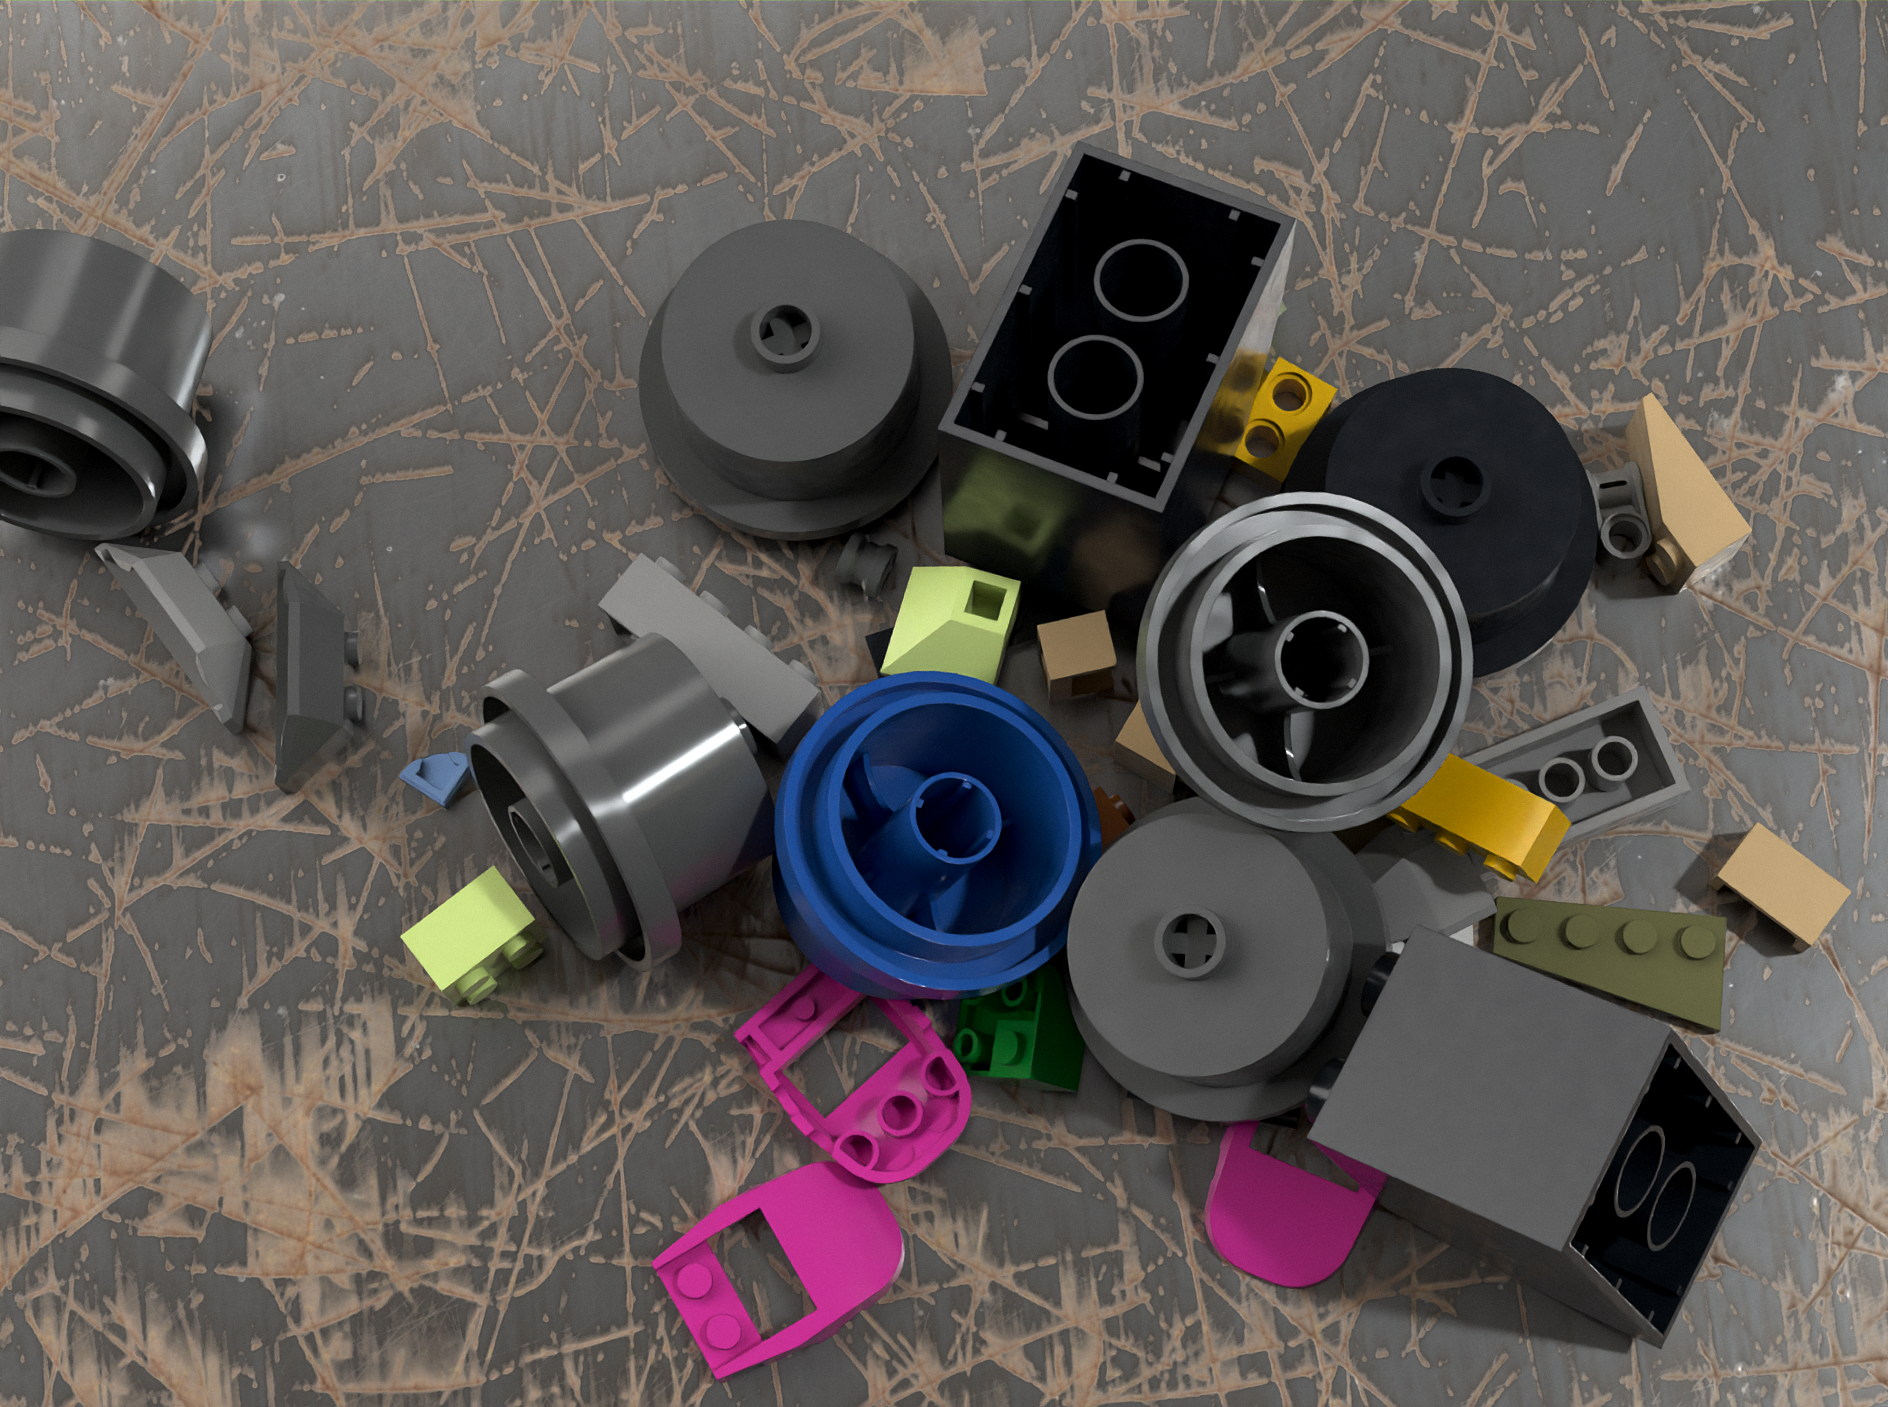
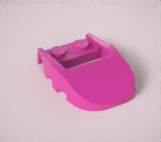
(893, 1120)
(1279, 1217)
(833, 1235)

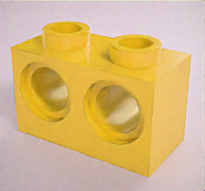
(1282, 428)

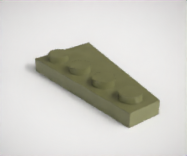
(1638, 955)

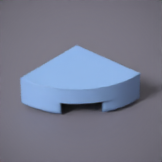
(438, 776)

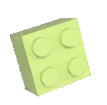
(476, 938)

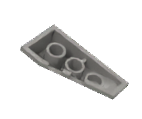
(1424, 883)

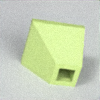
(954, 623)

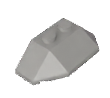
(190, 623)

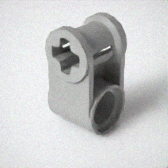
(1620, 511)

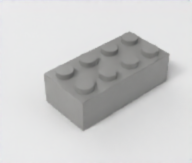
(772, 697)
(1594, 765)

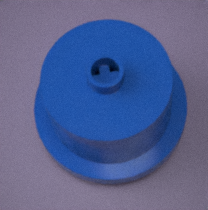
(931, 838)

